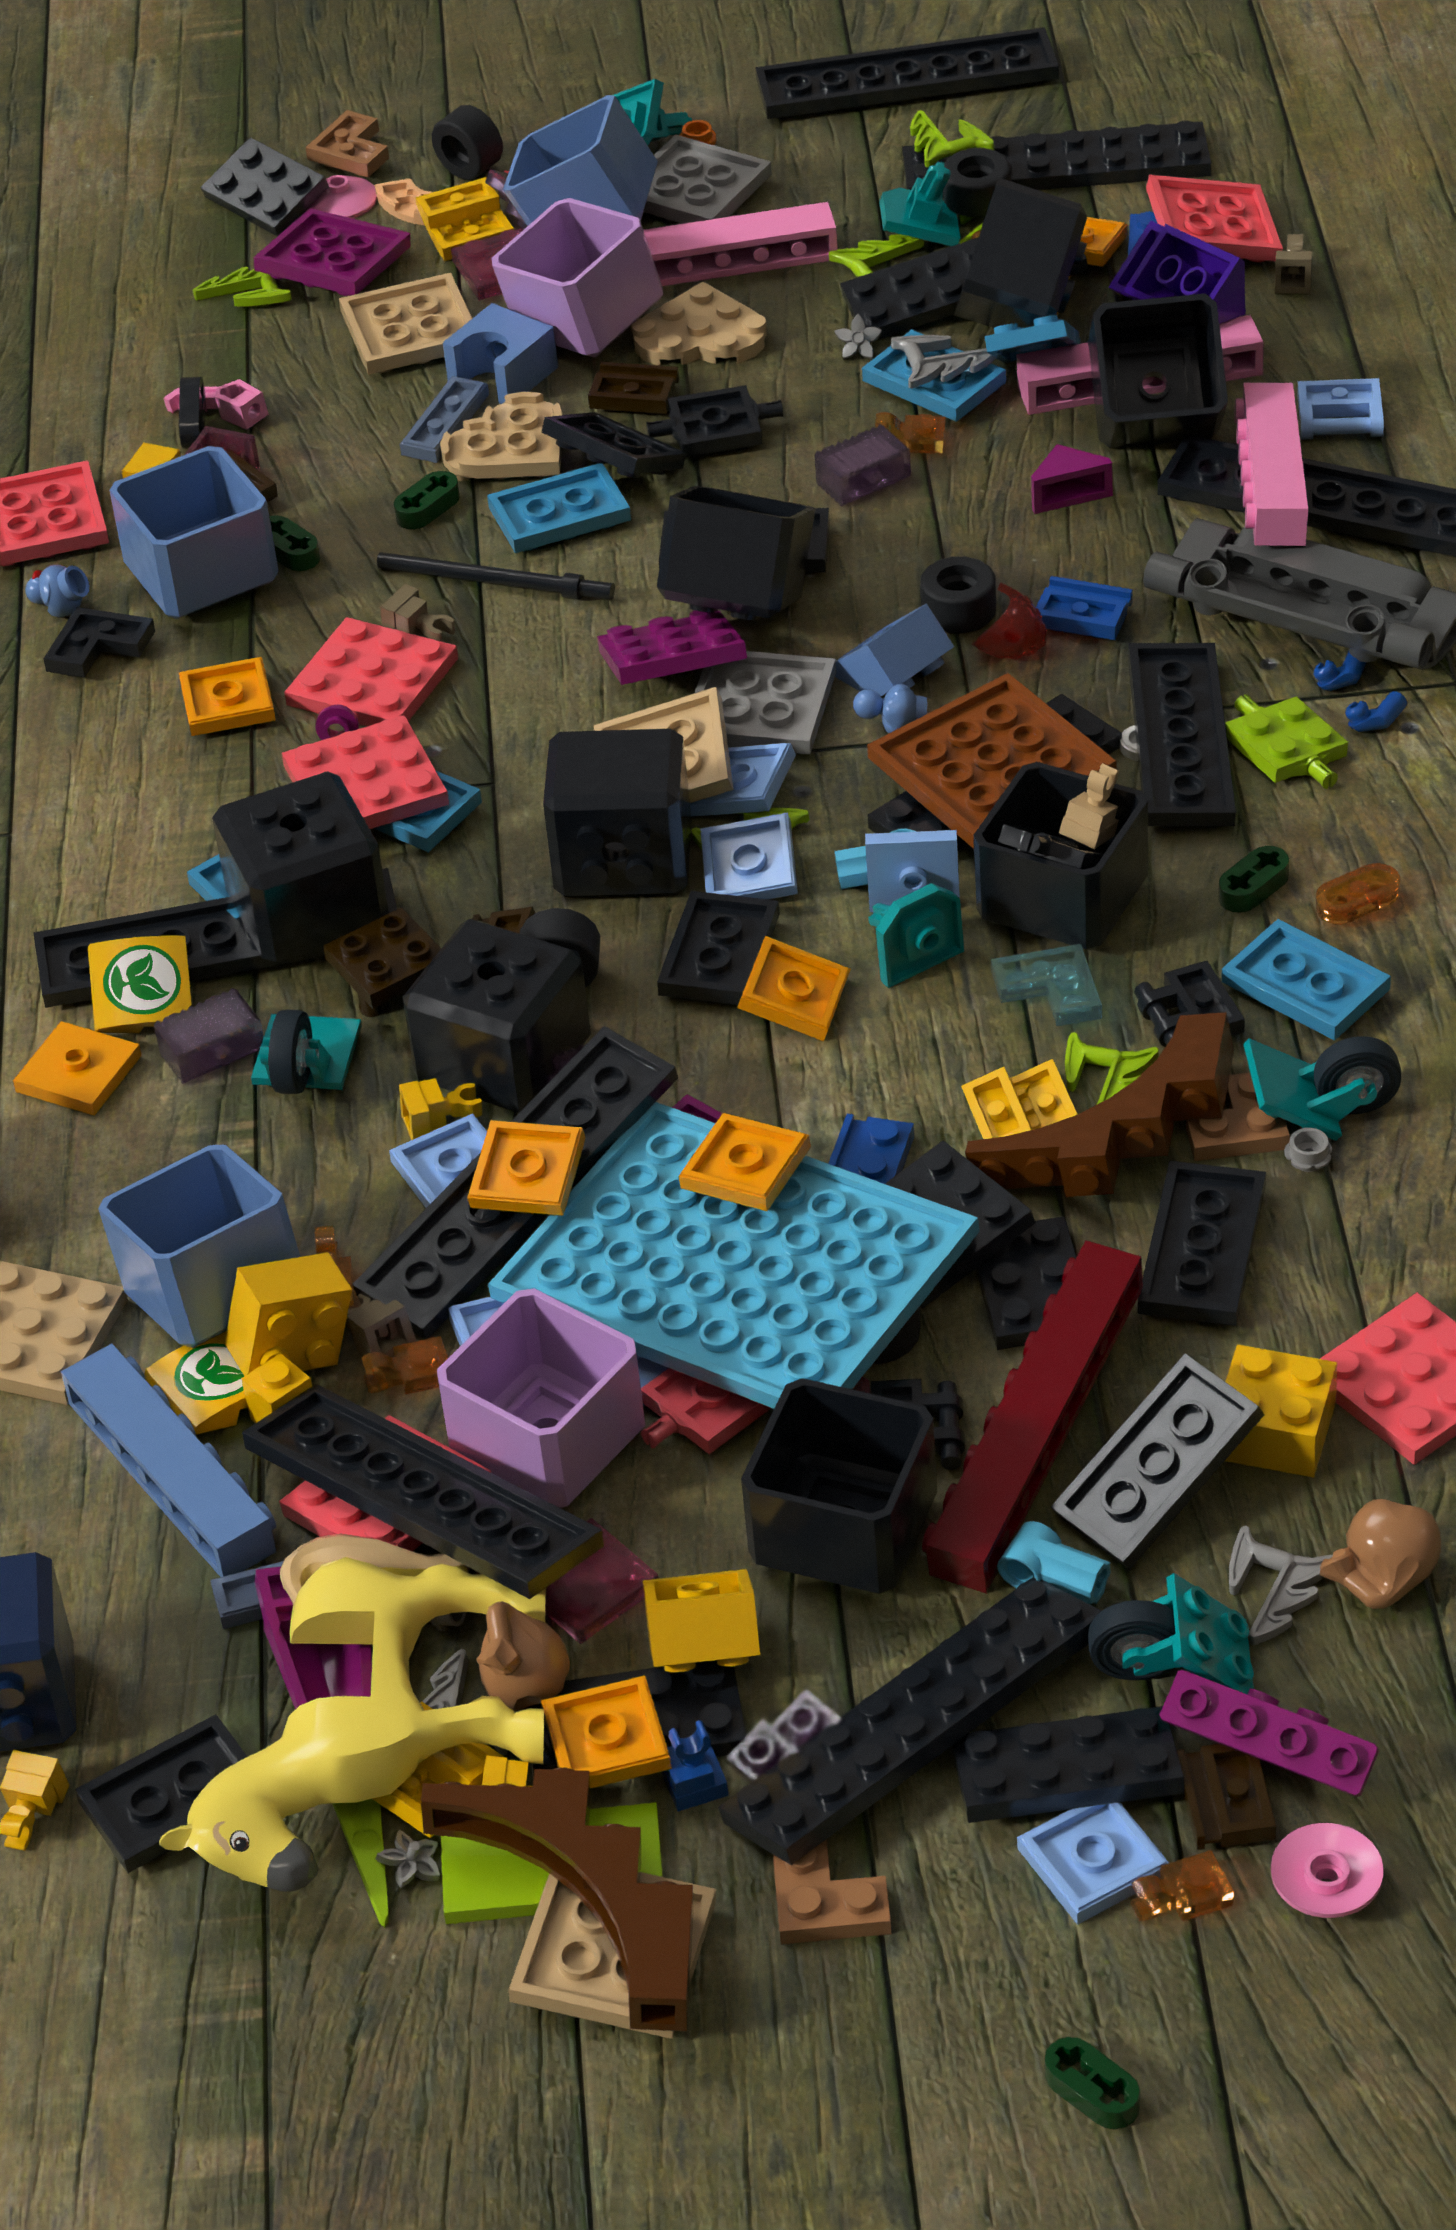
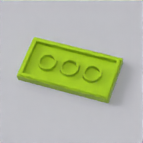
(496, 1884)

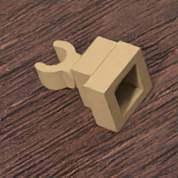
(1089, 815)

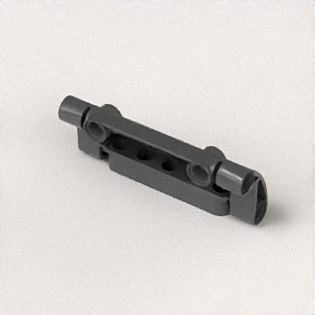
(1311, 591)

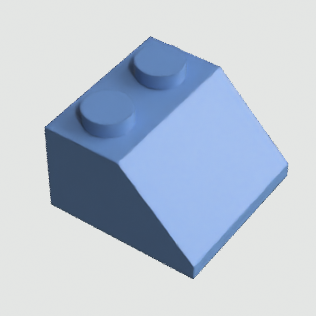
(896, 653)

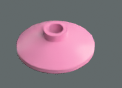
(347, 196)
(1327, 1853)

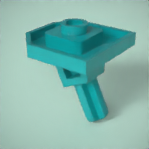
(644, 111)
(921, 210)
(917, 932)

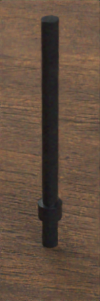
(570, 585)

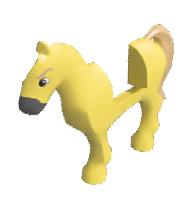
(353, 1745)

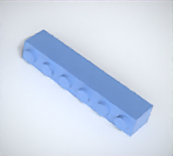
(170, 1461)

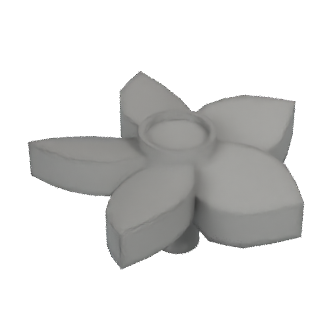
(858, 338)
(411, 1858)

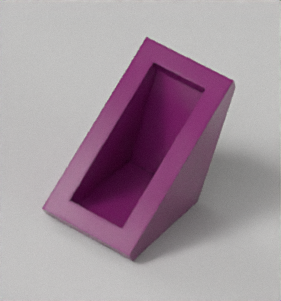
(1070, 479)

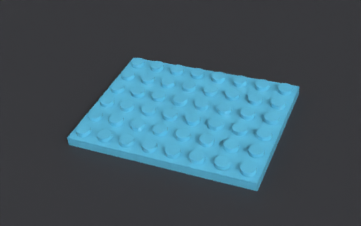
(736, 1287)

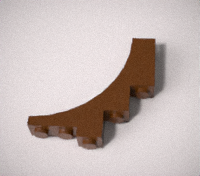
(1136, 1122)
(600, 1864)

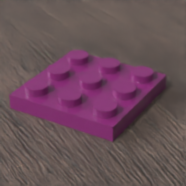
(332, 252)
(670, 646)

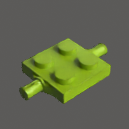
(1286, 740)

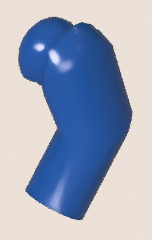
(1334, 678)
(1378, 718)

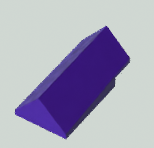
(1177, 264)

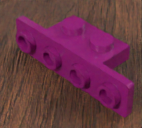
(1270, 1733)

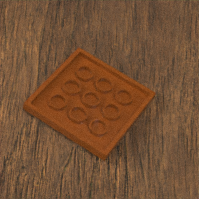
(973, 747)

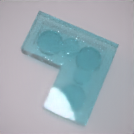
(1054, 973)

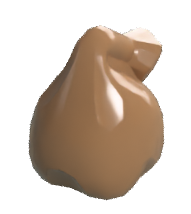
(1386, 1552)
(521, 1658)

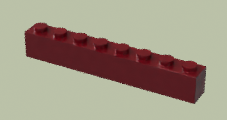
(1033, 1416)

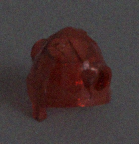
(1017, 631)

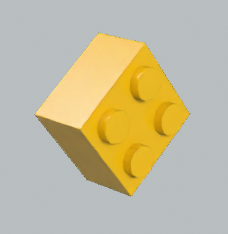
(290, 1310)
(1296, 1404)
(701, 1620)

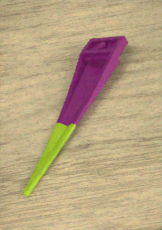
(324, 1672)

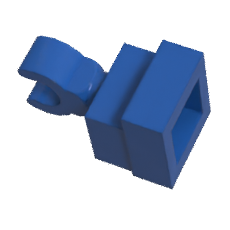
(694, 1771)

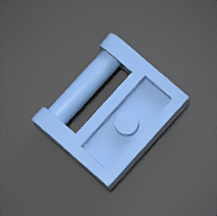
(1340, 398)

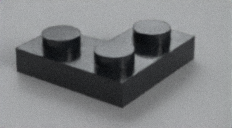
(95, 632)

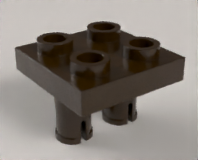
(382, 959)

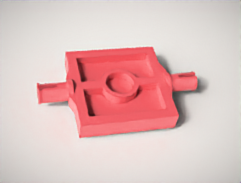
(696, 1410)

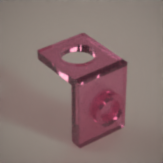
(240, 443)

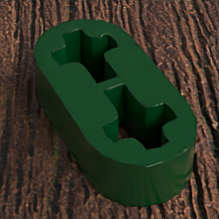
(426, 500)
(294, 545)
(1258, 881)
(1097, 2077)

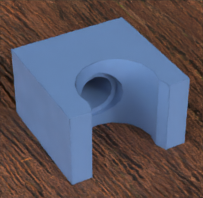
(503, 343)

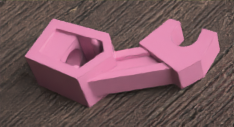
(236, 402)

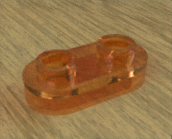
(1357, 893)

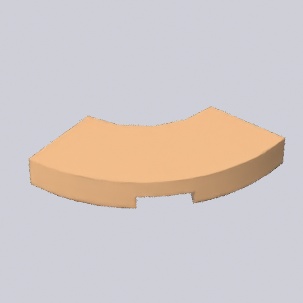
(399, 199)

